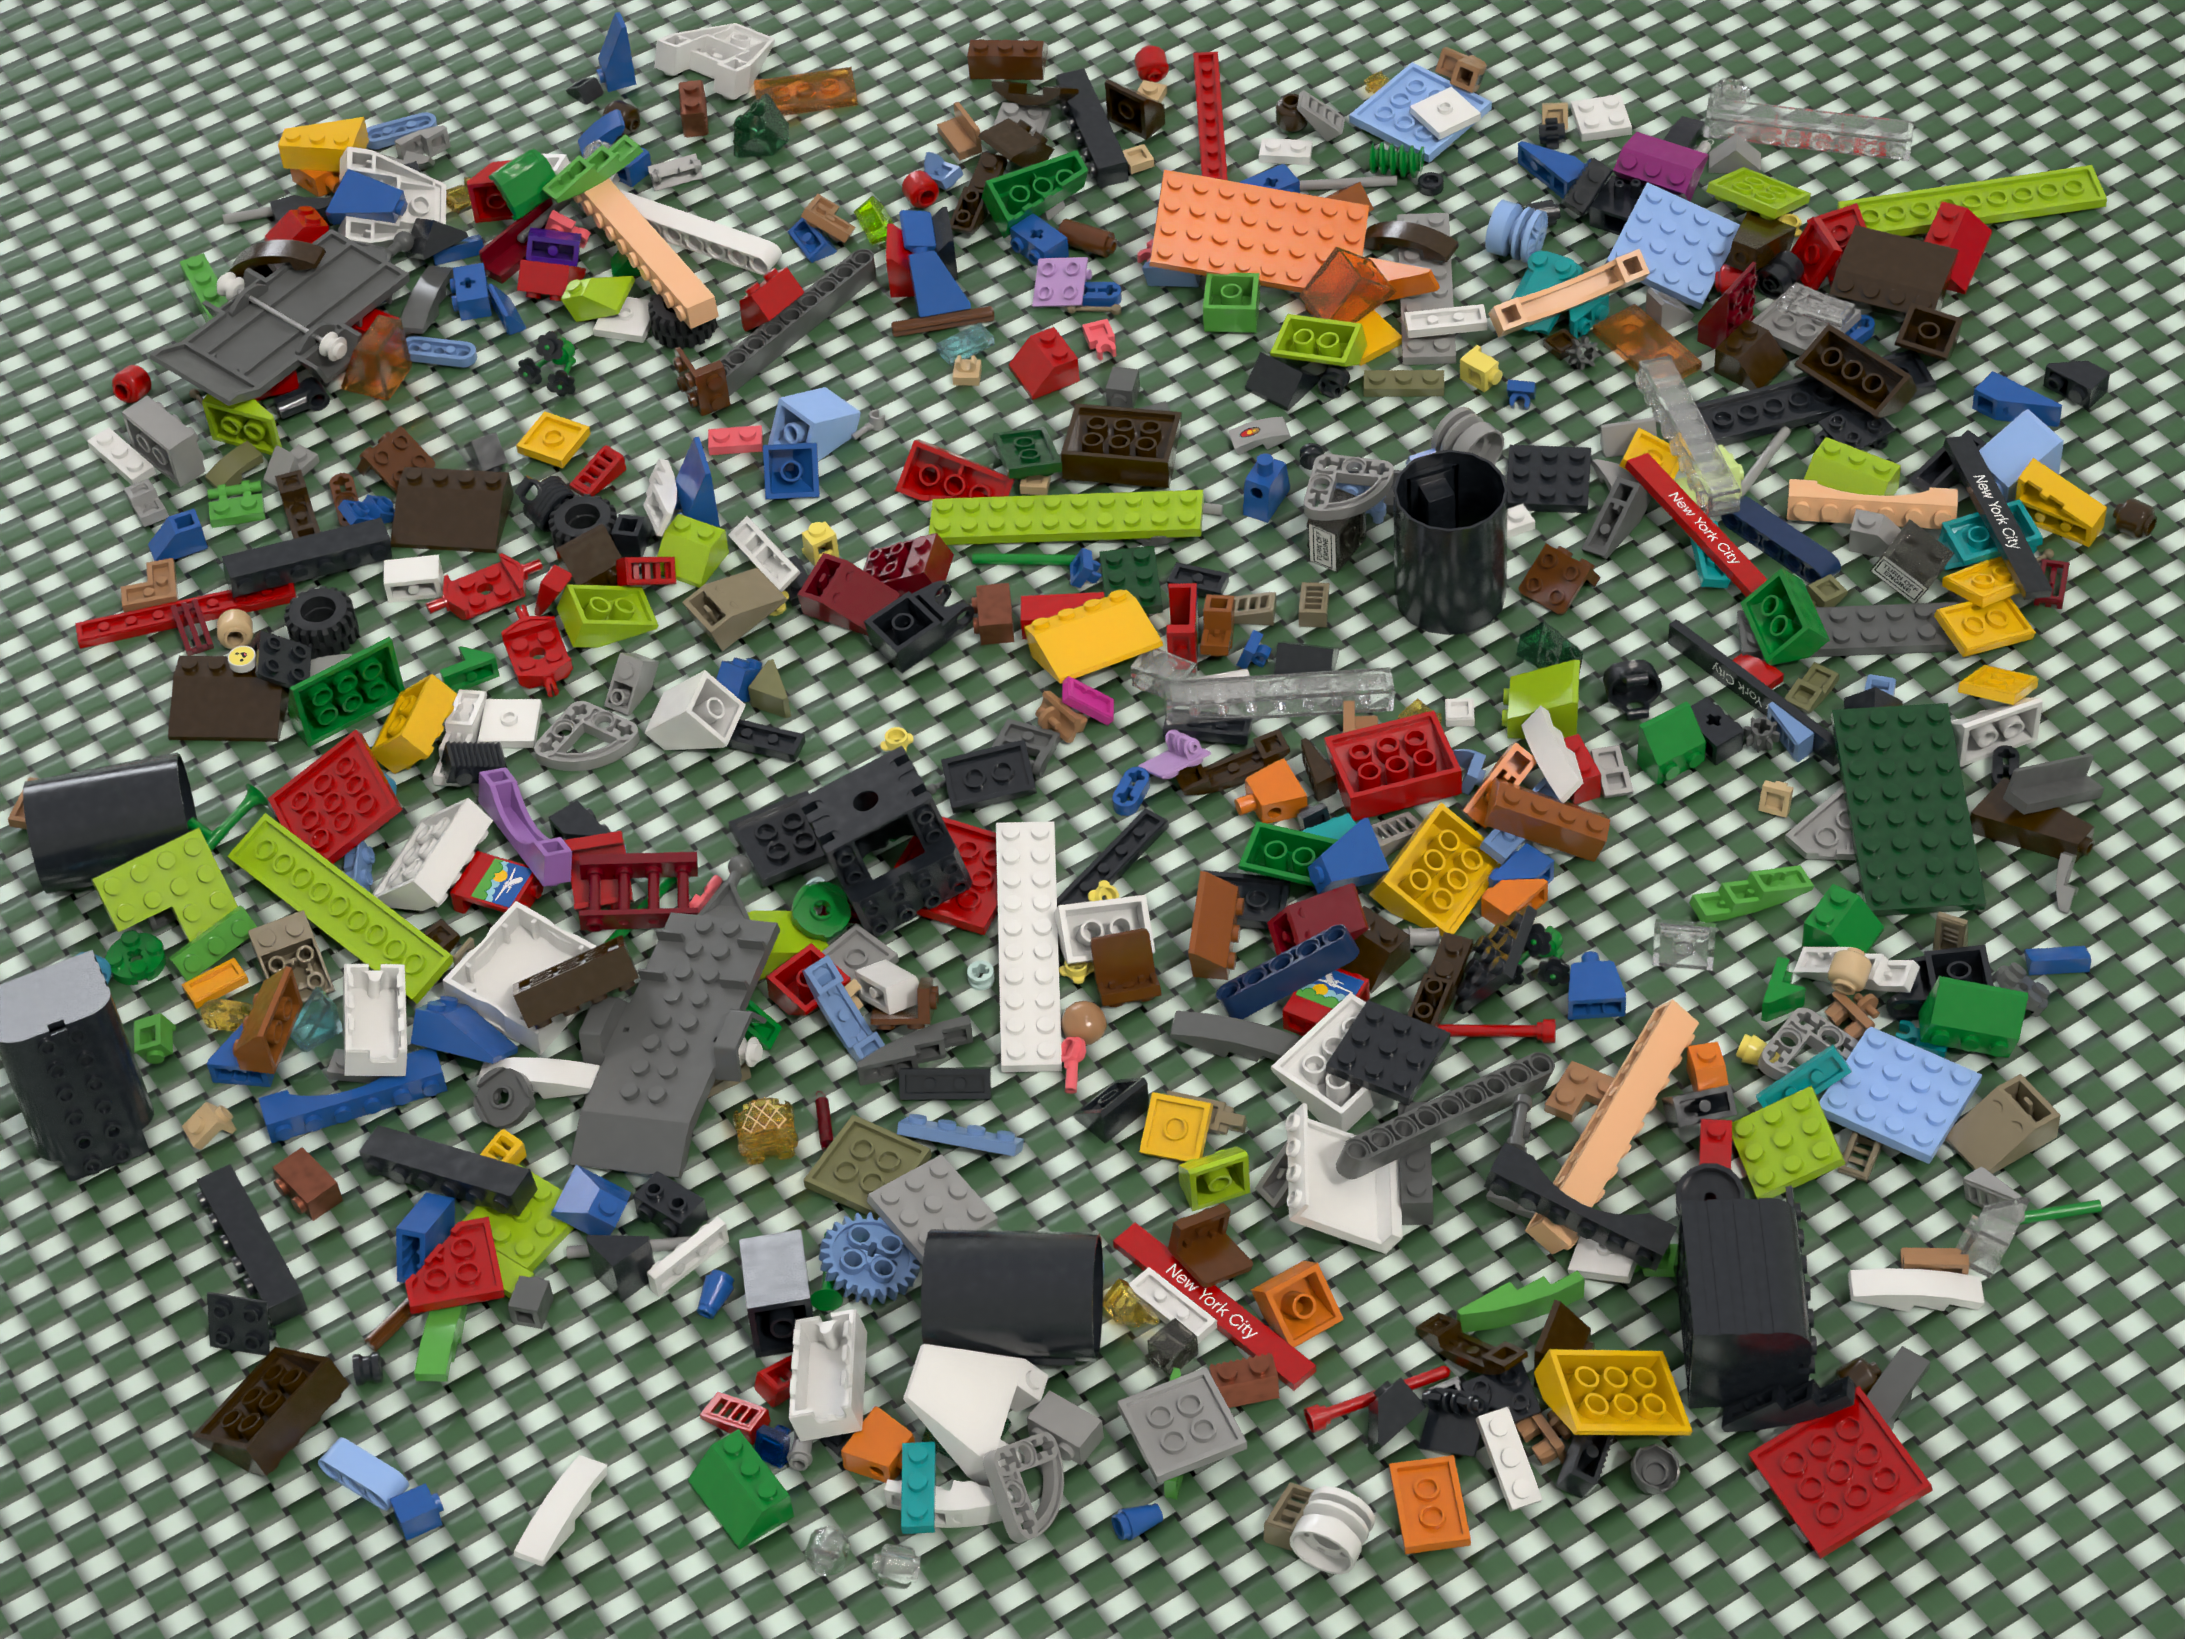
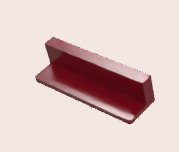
(504, 252)

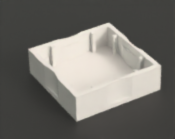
(513, 950)

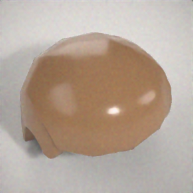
(1085, 1021)

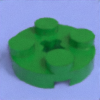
(816, 926)
(132, 945)

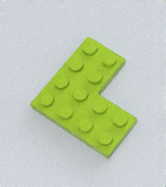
(174, 876)

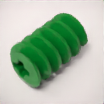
(1396, 160)

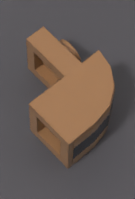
(1463, 70)

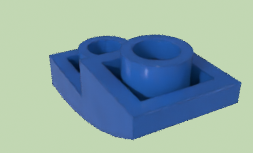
(604, 129)
(371, 508)

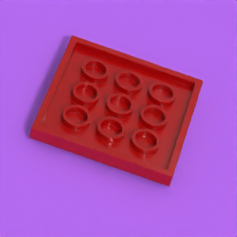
(337, 799)
(977, 906)
(1840, 1474)

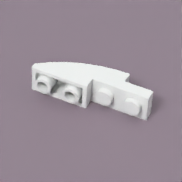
(962, 1506)

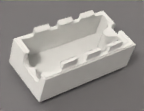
(374, 1020)
(828, 1375)

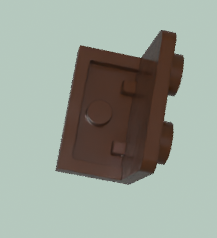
(704, 386)
(392, 455)
(1557, 578)
(1124, 967)
(913, 1016)
(1206, 1249)

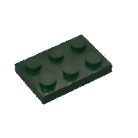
(1027, 453)
(1133, 571)

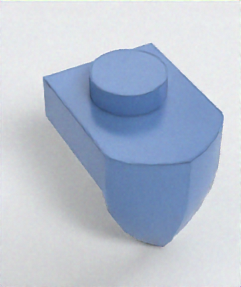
(942, 172)
(1472, 762)

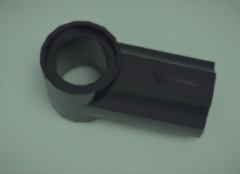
(308, 396)

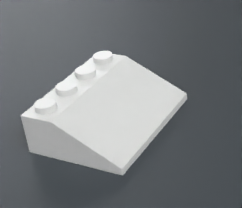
(434, 857)
(1304, 1070)

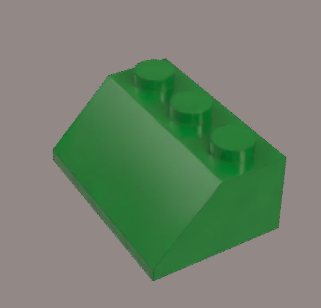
(1784, 619)
(1283, 852)
(1973, 1017)
(740, 1490)

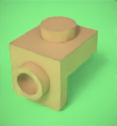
(207, 1124)

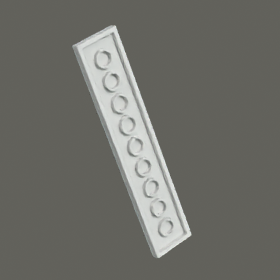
(1028, 947)

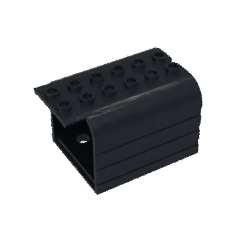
(73, 1067)
(1743, 1298)

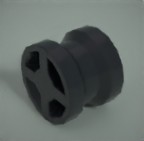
(1334, 381)
(367, 1368)

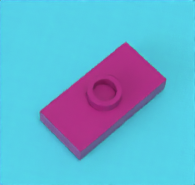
(1088, 700)

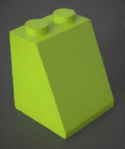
(1550, 687)

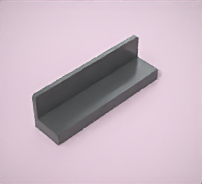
(2052, 785)

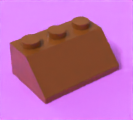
(1215, 928)
(269, 1023)

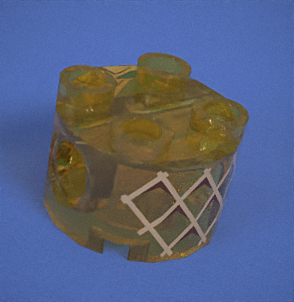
(765, 1130)

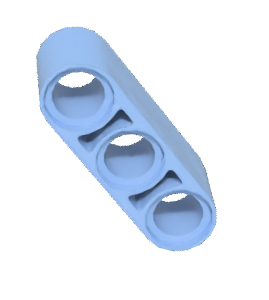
(363, 1473)

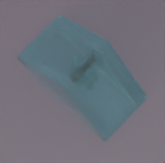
(316, 1021)

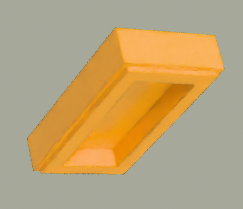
(215, 983)

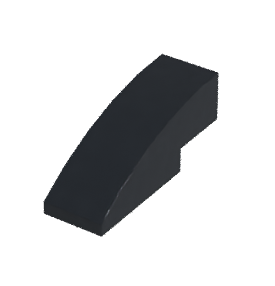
(1939, 469)

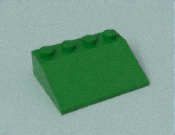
(345, 693)

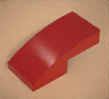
(1761, 670)

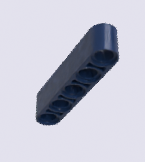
(1781, 541)
(1287, 972)

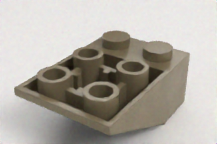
(733, 605)
(291, 944)
(2005, 1126)

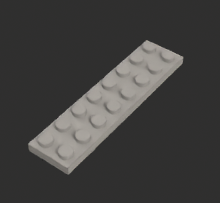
(1429, 349)

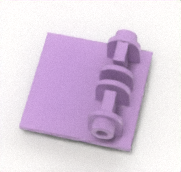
(1061, 282)
(1181, 753)

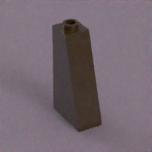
(1759, 241)
(2042, 832)

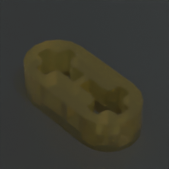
(227, 1017)

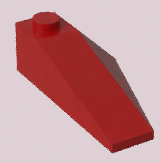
(941, 474)

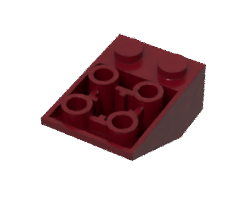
(1729, 310)
(911, 563)
(843, 594)
(1317, 914)

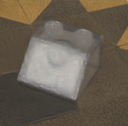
(1684, 944)
(1991, 1234)

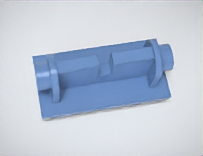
(359, 864)

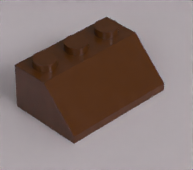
(1007, 59)

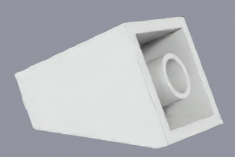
(695, 715)

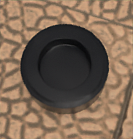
(1430, 184)

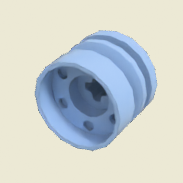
(1516, 230)

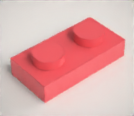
(735, 440)

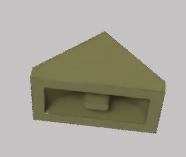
(768, 691)

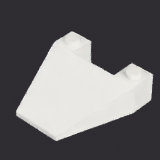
(723, 52)
(423, 194)
(967, 1400)

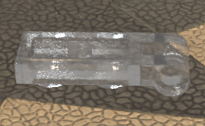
(1816, 306)

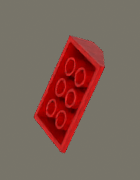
(1394, 765)

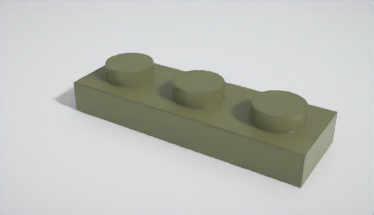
(1403, 383)

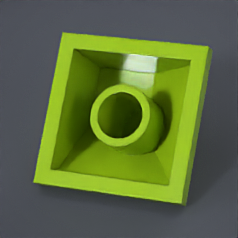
(596, 296)

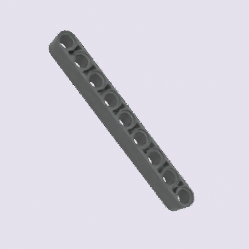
(798, 318)
(1443, 1115)

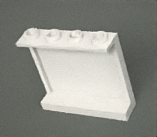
(1320, 1198)

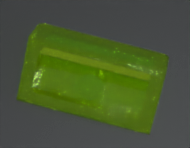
(873, 220)

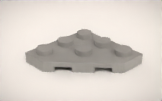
(1824, 831)

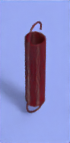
(824, 1121)

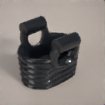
(550, 493)
(1632, 683)

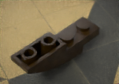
(971, 209)
(1442, 980)

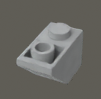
(630, 682)

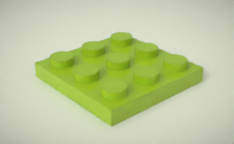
(1758, 193)
(1786, 1144)
(531, 1235)

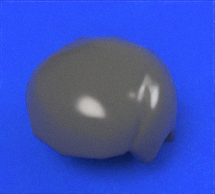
(1655, 1469)

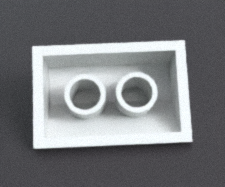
(2003, 725)
(1085, 920)

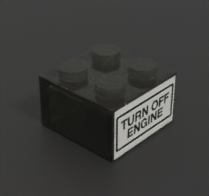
(1335, 540)
(1912, 562)

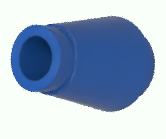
(714, 1293)
(1136, 1520)

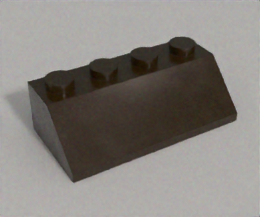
(1857, 373)

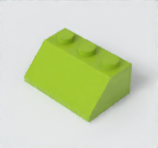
(1320, 341)
(1852, 470)

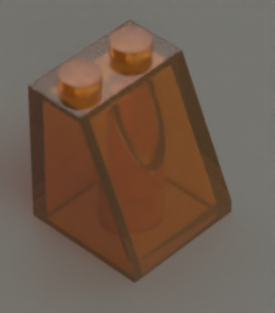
(1346, 288)
(379, 360)

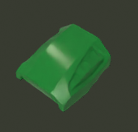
(523, 181)

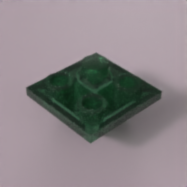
(760, 130)
(1546, 647)

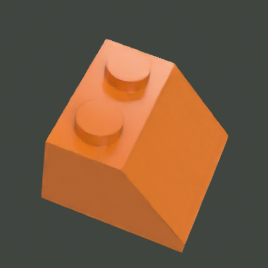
(1298, 1303)

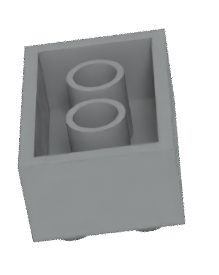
(164, 441)

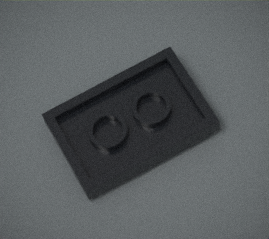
(988, 776)
(1262, 896)

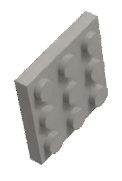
(1794, 330)
(927, 1200)
(1182, 1425)

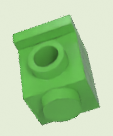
(153, 1043)

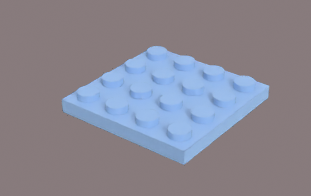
(1389, 116)
(1678, 242)
(1900, 1095)

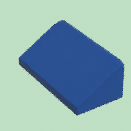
(917, 229)
(811, 241)
(464, 249)
(505, 310)
(2057, 960)

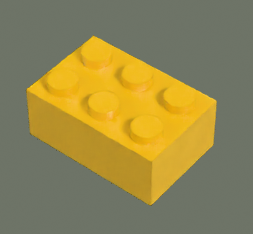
(414, 724)

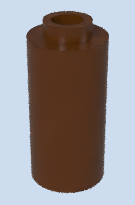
(1088, 238)

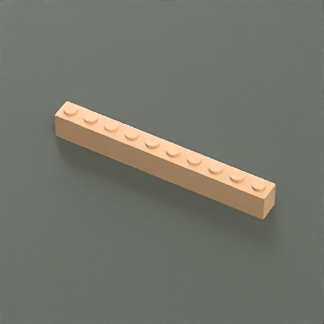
(649, 253)
(1618, 1117)

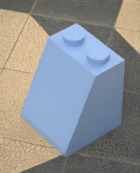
(814, 418)
(2016, 446)

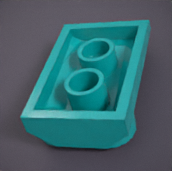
(1545, 271)
(1972, 541)

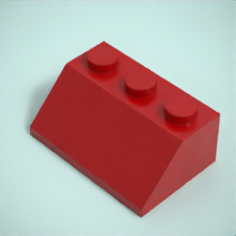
(1961, 230)

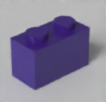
(553, 246)

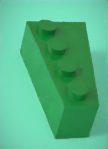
(1033, 189)

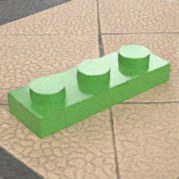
(213, 944)

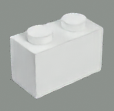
(413, 578)
(887, 986)

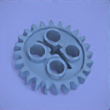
(868, 1259)

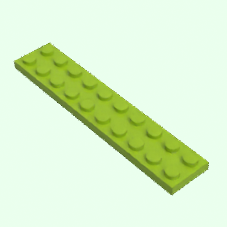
(1988, 199)
(1068, 517)
(339, 905)

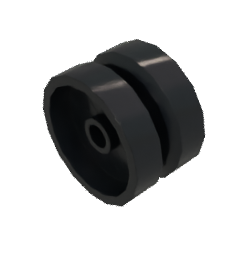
(1708, 1182)

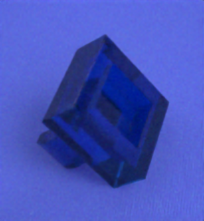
(773, 1444)

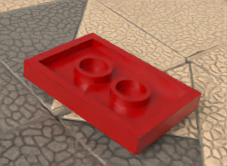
(1841, 225)

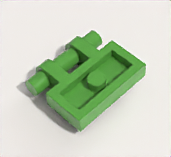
(238, 509)

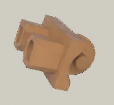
(1060, 717)
(1858, 1013)
(1551, 1445)

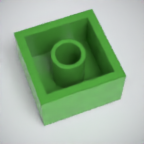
(1231, 302)

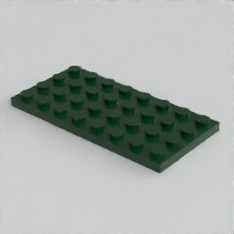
(1907, 809)

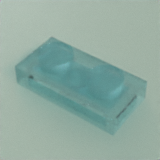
(965, 343)

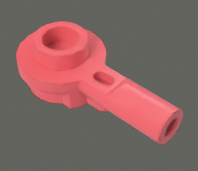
(709, 890)
(1073, 1052)

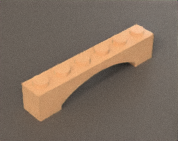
(1569, 294)
(1822, 504)

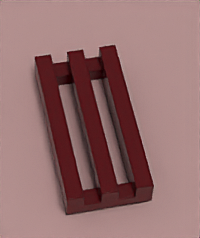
(2054, 599)
(186, 608)

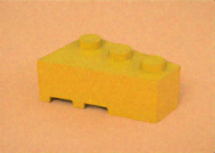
(321, 144)
(2059, 504)

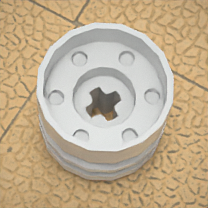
(1332, 1530)

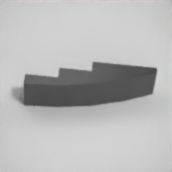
(425, 298)
(1228, 1034)
(914, 1048)
(1896, 1384)

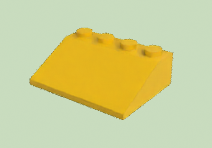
(1092, 636)
(1437, 873)
(1612, 1392)

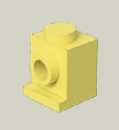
(1479, 369)
(817, 537)

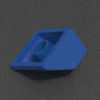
(791, 470)
(591, 1203)

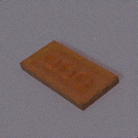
(810, 91)
(1641, 338)

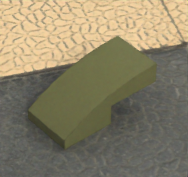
(232, 465)
(1826, 592)
(1813, 688)

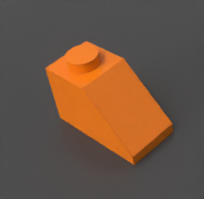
(1512, 896)
(1706, 1066)

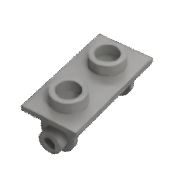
(675, 172)

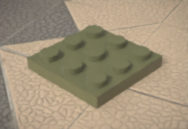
(863, 1161)

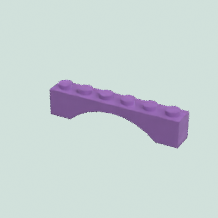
(503, 802)

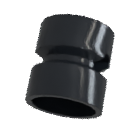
(1779, 274)

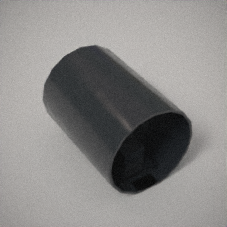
(1450, 542)
(104, 818)
(1014, 1293)

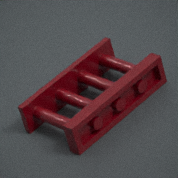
(629, 866)

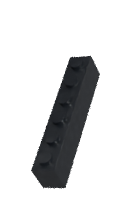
(1092, 131)
(307, 557)
(448, 1170)
(251, 1244)

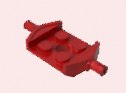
(504, 579)
(535, 637)

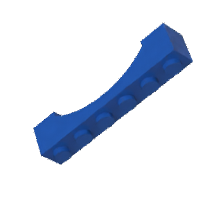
(295, 1115)

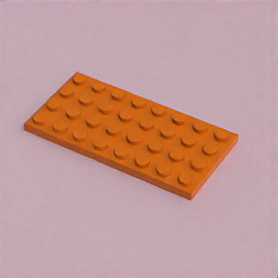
(1251, 229)

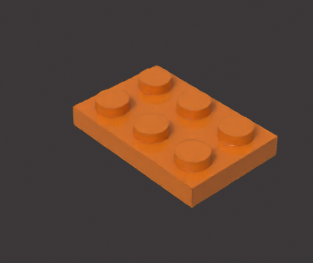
(1429, 1504)

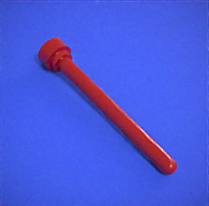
(1543, 1030)
(1319, 1416)

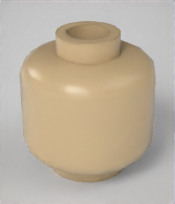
(234, 629)
(1849, 971)

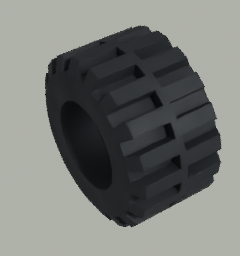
(671, 330)
(579, 516)
(322, 621)

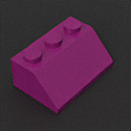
(1661, 164)

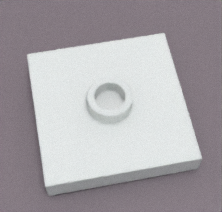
(1445, 113)
(630, 323)
(511, 722)
(1599, 1263)

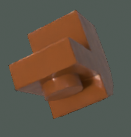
(1218, 625)

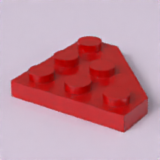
(458, 1270)

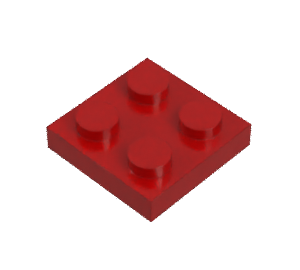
(1817, 252)

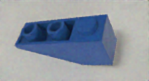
(2006, 400)

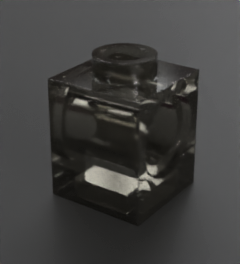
(1172, 1347)

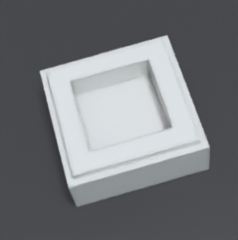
(1459, 712)

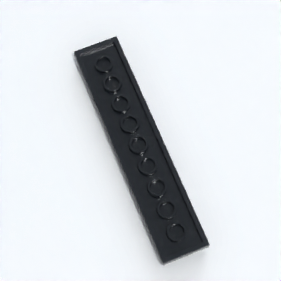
(1791, 403)

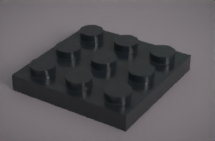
(1549, 478)
(778, 840)
(1494, 959)
(1388, 1052)

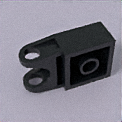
(917, 625)
(1959, 963)

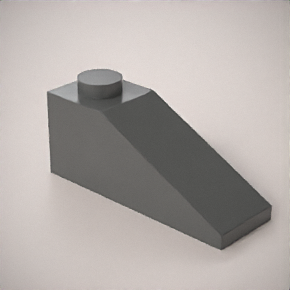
(1617, 517)

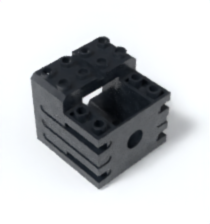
(874, 807)

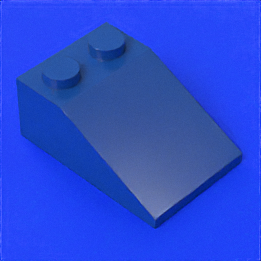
(695, 487)
(459, 1031)

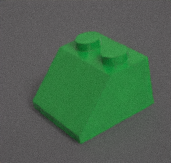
(1670, 744)
(1841, 921)

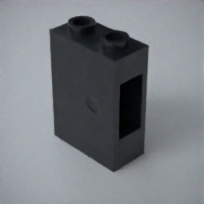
(1614, 204)

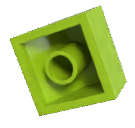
(696, 549)
(1215, 1178)

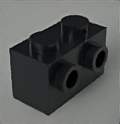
(670, 1206)

